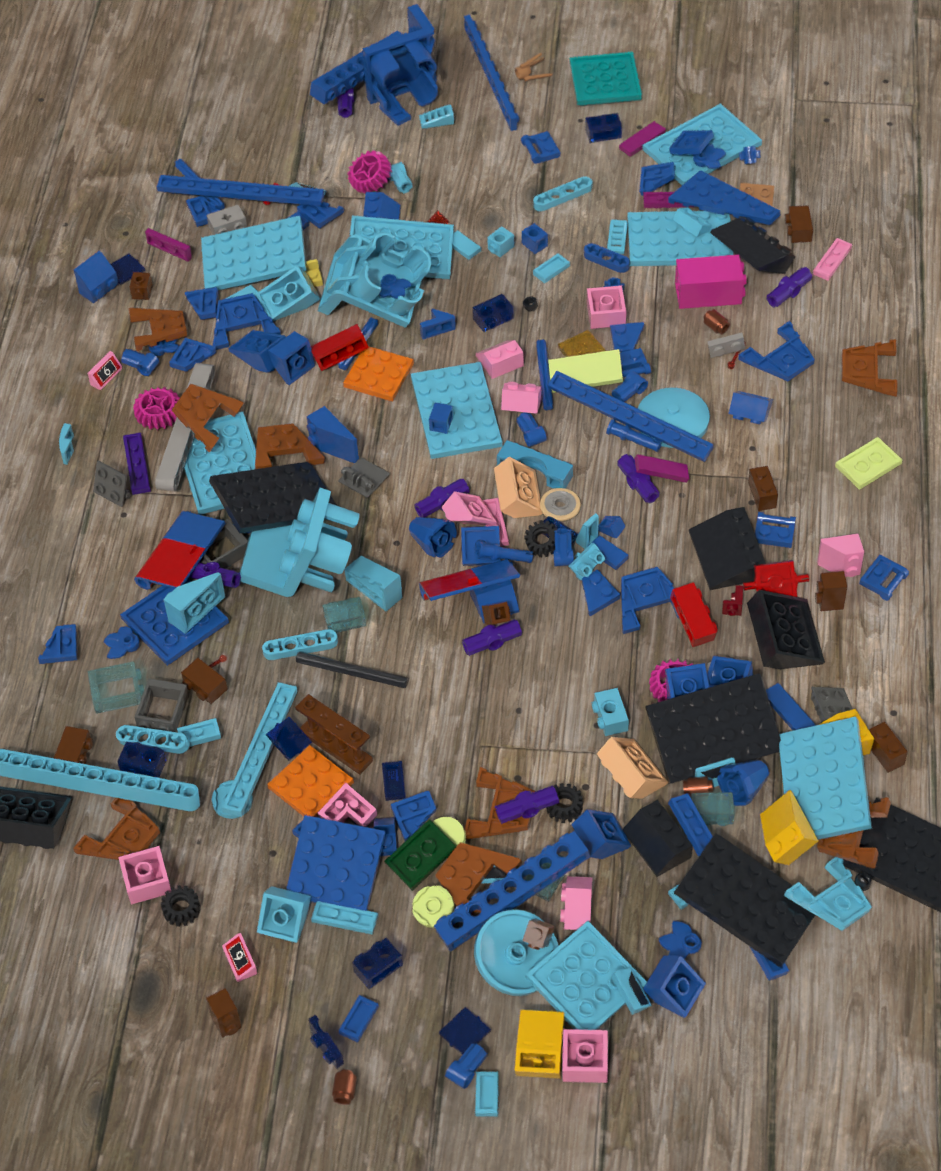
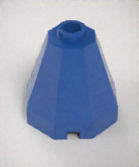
(433, 535)
(743, 780)

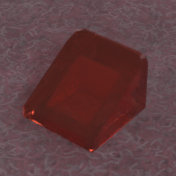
(438, 218)

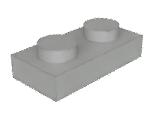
(726, 345)

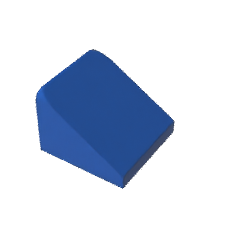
(611, 526)

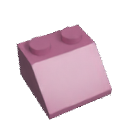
(501, 358)
(521, 397)
(467, 510)
(841, 554)

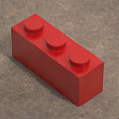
(339, 347)
(693, 614)

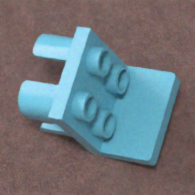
(358, 273)
(281, 555)

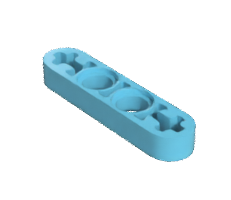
(545, 201)
(299, 641)
(153, 736)

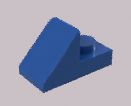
(439, 324)
(388, 826)

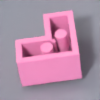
(348, 804)
(577, 899)

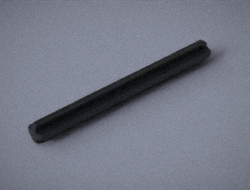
(351, 669)

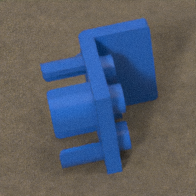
(402, 65)

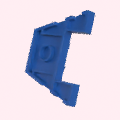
(237, 314)
(784, 361)
(641, 592)

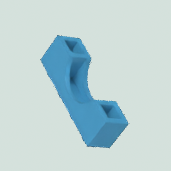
(556, 471)

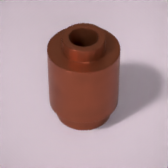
(716, 321)
(698, 785)
(344, 1087)

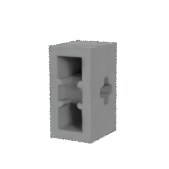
(226, 220)

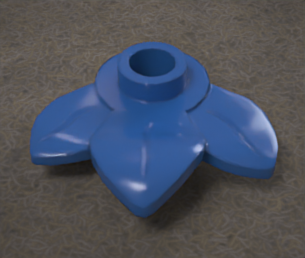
(709, 157)
(392, 286)
(163, 346)
(121, 642)
(678, 940)

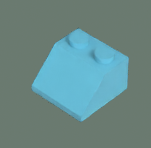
(283, 913)

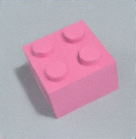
(606, 306)
(144, 875)
(585, 1055)

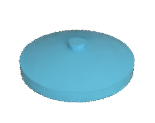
(679, 409)
(504, 956)

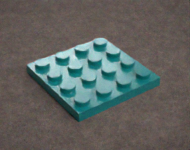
(605, 78)

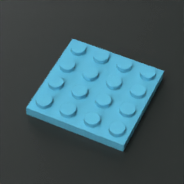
(579, 978)

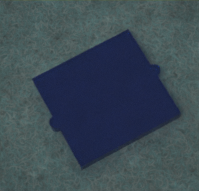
(125, 267)
(288, 738)
(464, 1030)

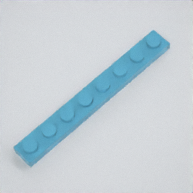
(258, 750)

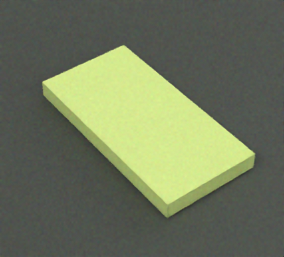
(591, 368)

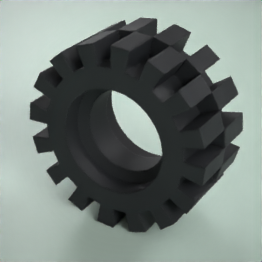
(533, 532)
(569, 812)
(180, 895)

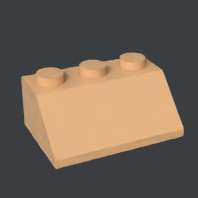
(517, 489)
(631, 767)

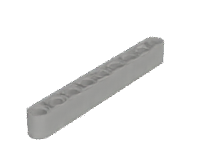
(181, 437)

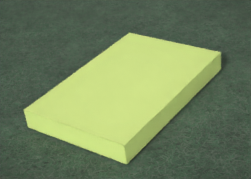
(868, 463)

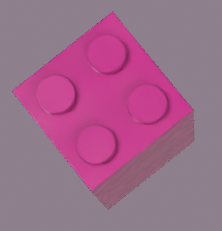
(709, 281)

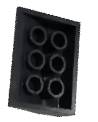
(754, 245)
(727, 549)
(784, 631)
(32, 817)

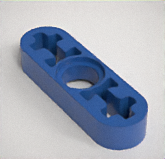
(596, 253)

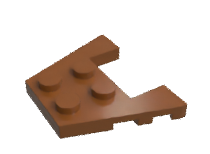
(164, 325)
(861, 367)
(198, 406)
(281, 441)
(504, 792)
(130, 835)
(847, 845)
(468, 868)

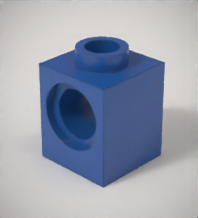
(534, 238)
(440, 418)

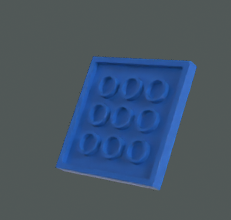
(151, 624)
(336, 862)

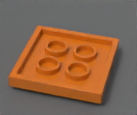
(378, 373)
(309, 782)

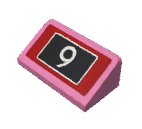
(104, 371)
(239, 958)

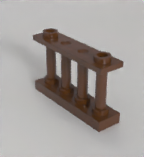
(334, 734)

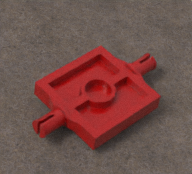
(776, 578)

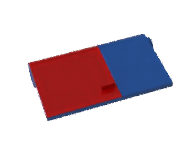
(179, 551)
(468, 580)

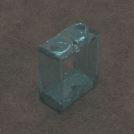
(111, 674)

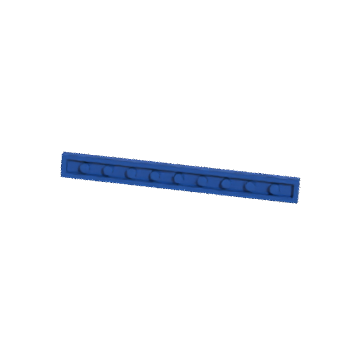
(492, 76)
(240, 190)
(630, 416)
(699, 837)

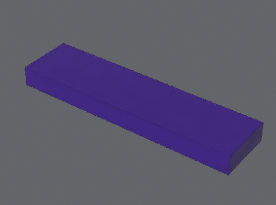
(136, 463)

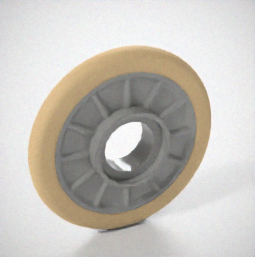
(564, 513)

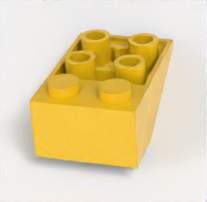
(539, 1044)

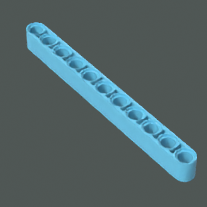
(99, 780)

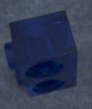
(603, 127)
(493, 312)
(142, 762)
(380, 966)

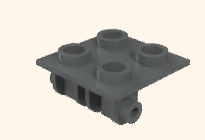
(363, 477)
(110, 484)
(829, 701)

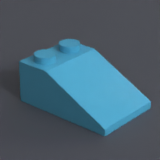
(288, 294)
(193, 600)

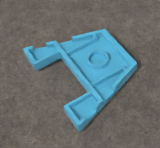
(839, 904)

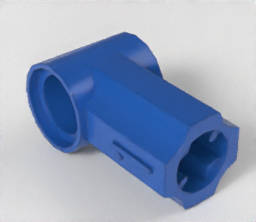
(143, 363)
(632, 384)
(531, 431)
(563, 551)
(463, 1070)

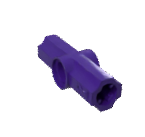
(345, 103)
(789, 287)
(638, 481)
(439, 497)
(229, 577)
(491, 637)
(527, 804)

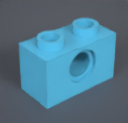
(606, 702)

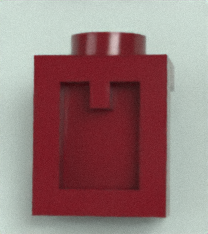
(734, 606)

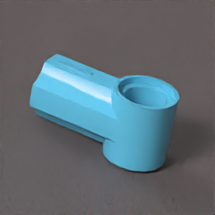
(400, 177)

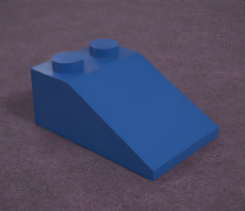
(254, 349)
(331, 435)
(686, 680)

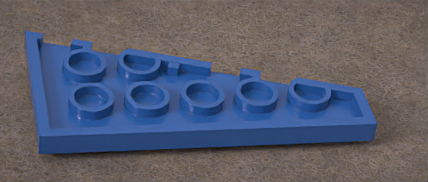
(721, 198)

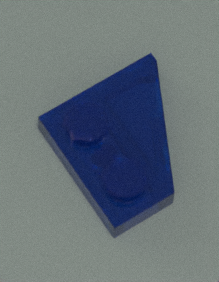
(325, 1042)

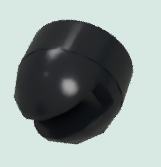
(526, 302)
(859, 881)

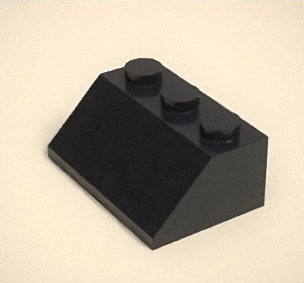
(658, 838)

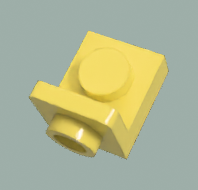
(313, 272)

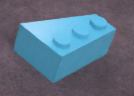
(375, 582)

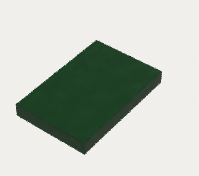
(420, 854)

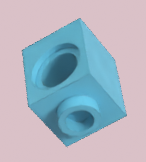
(500, 241)

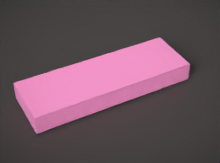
(832, 259)
(494, 507)

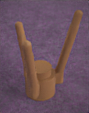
(524, 70)

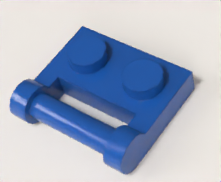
(545, 145)
(634, 361)
(773, 534)
(879, 572)

